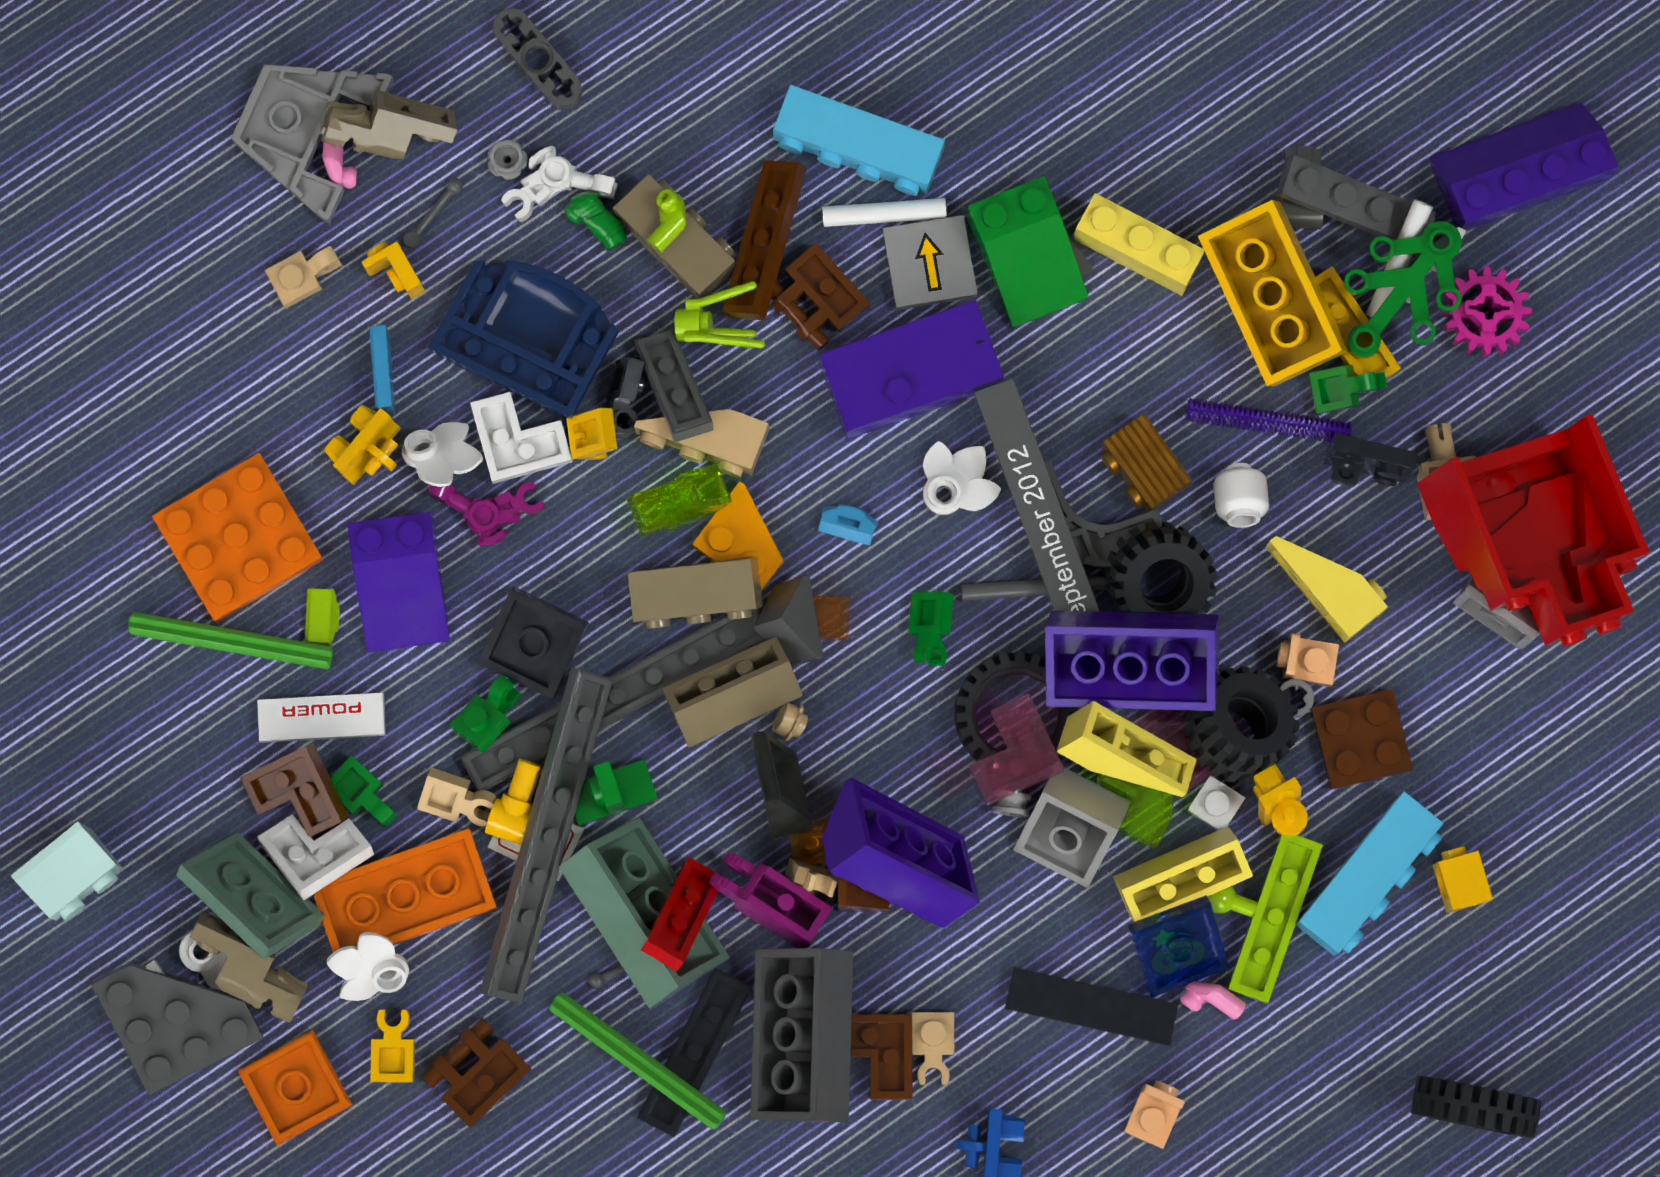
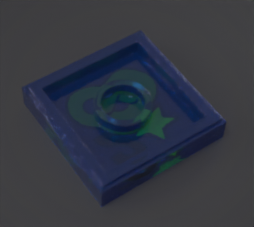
(1178, 946)

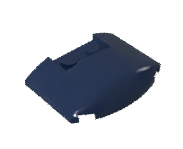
(526, 333)

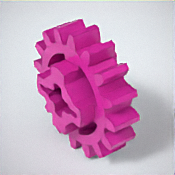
(1503, 312)

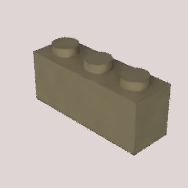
(693, 255)
(695, 592)
(732, 692)

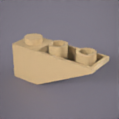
(732, 443)

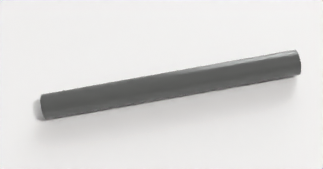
(1020, 588)

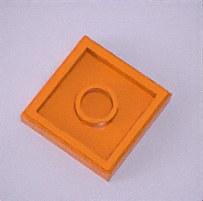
(295, 1087)

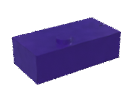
(910, 369)

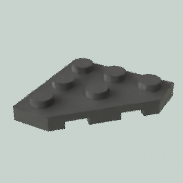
(172, 1023)

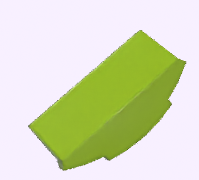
(321, 616)

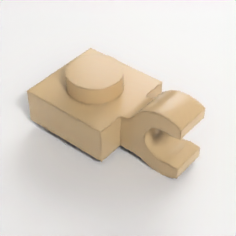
(297, 278)

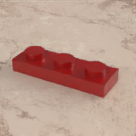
(681, 915)

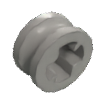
(1307, 701)
(1013, 805)

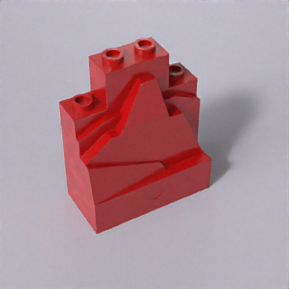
(1542, 530)

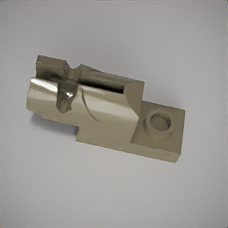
(387, 124)
(245, 972)

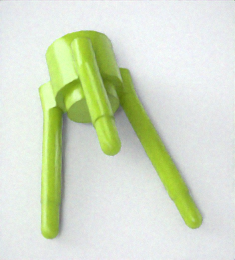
(697, 325)

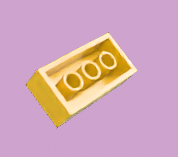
(1273, 293)

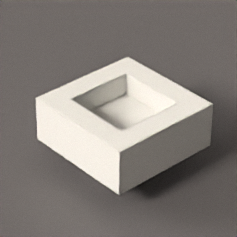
(1215, 804)

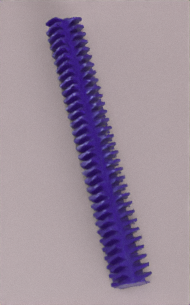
(1266, 420)

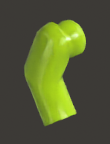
(672, 219)

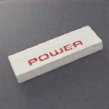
(321, 717)

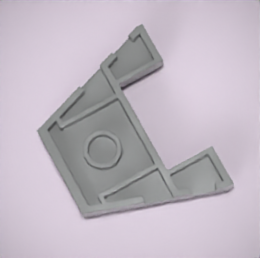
(285, 122)

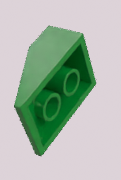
(1027, 252)

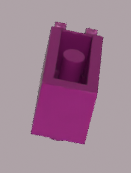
(773, 901)

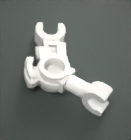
(554, 176)

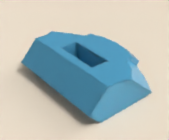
(848, 523)

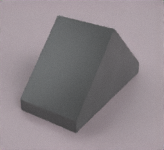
(793, 620)

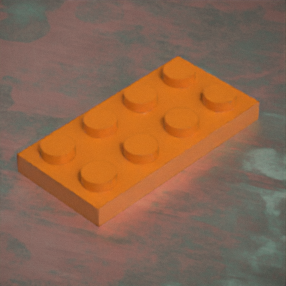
(408, 893)

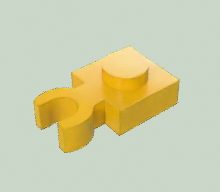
(393, 1056)

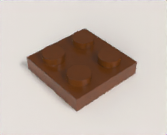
(1361, 739)

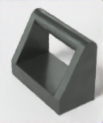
(781, 786)

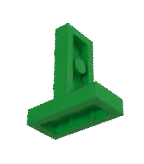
(614, 791)

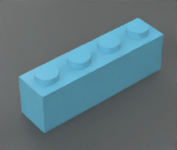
(858, 140)
(1369, 874)

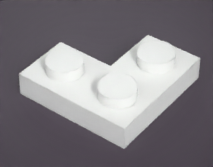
(512, 451)
(316, 863)

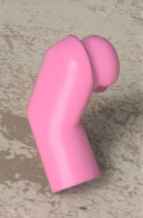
(333, 162)
(1214, 994)

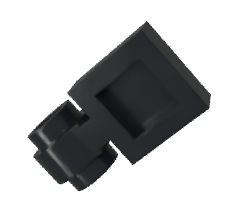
(625, 386)

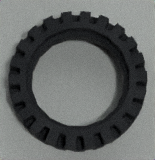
(979, 678)
(1476, 1106)

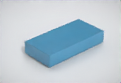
(382, 368)

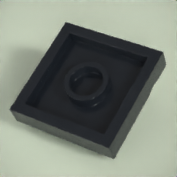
(1355, 456)
(533, 642)

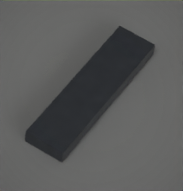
(1091, 1006)
(697, 1046)

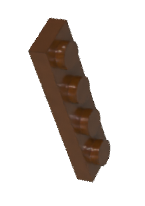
(765, 238)

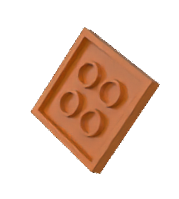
(237, 538)

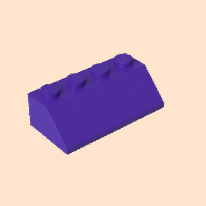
(1523, 166)
(1132, 660)
(899, 855)

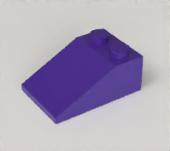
(399, 581)

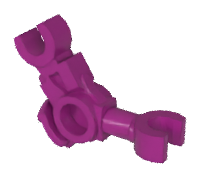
(487, 515)

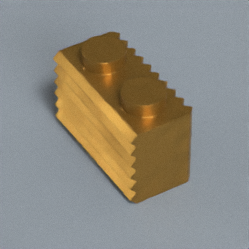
(1144, 464)

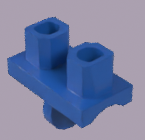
(998, 1128)

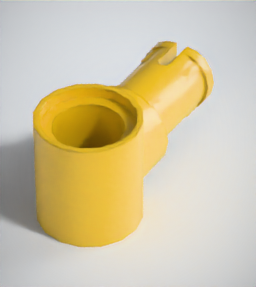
(512, 811)

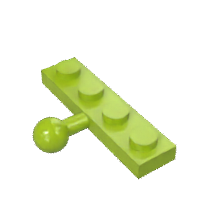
(1271, 916)

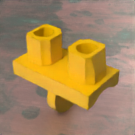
(368, 449)
(1280, 802)

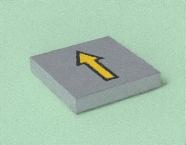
(929, 262)

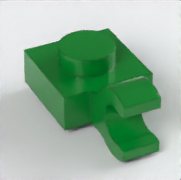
(1339, 387)
(929, 621)
(485, 719)
(358, 790)

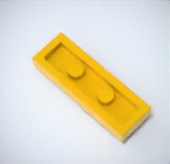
(1347, 316)

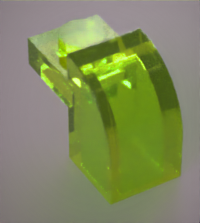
(681, 502)
(1148, 811)

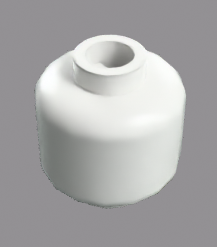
(1241, 495)

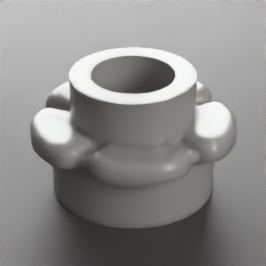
(499, 152)

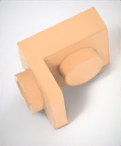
(1308, 660)
(1154, 1114)

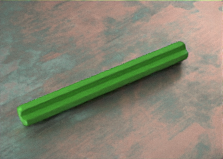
(230, 640)
(637, 1060)

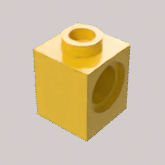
(1461, 879)

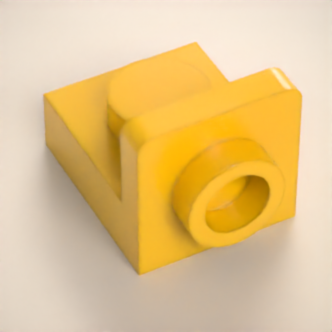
(401, 274)
(592, 434)

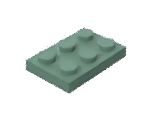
(250, 895)

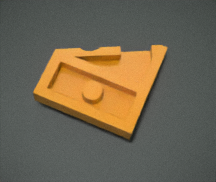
(739, 534)

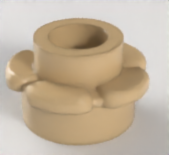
(790, 721)

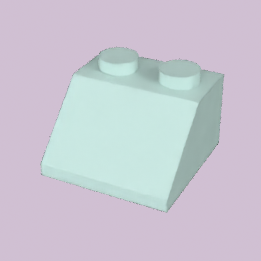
(68, 872)

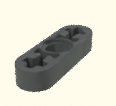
(528, 29)

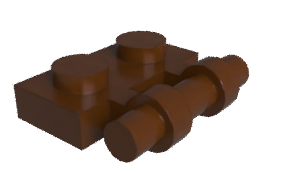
(828, 291)
(485, 1081)

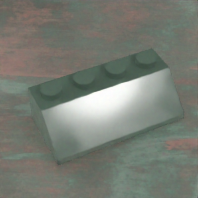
(622, 888)

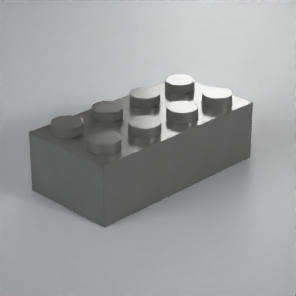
(802, 1035)

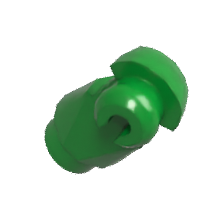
(598, 219)

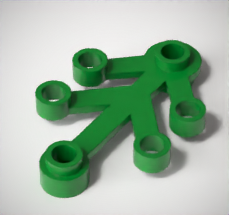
(1408, 283)

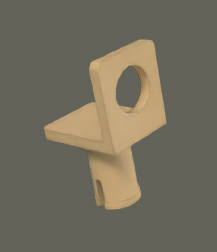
(1441, 451)

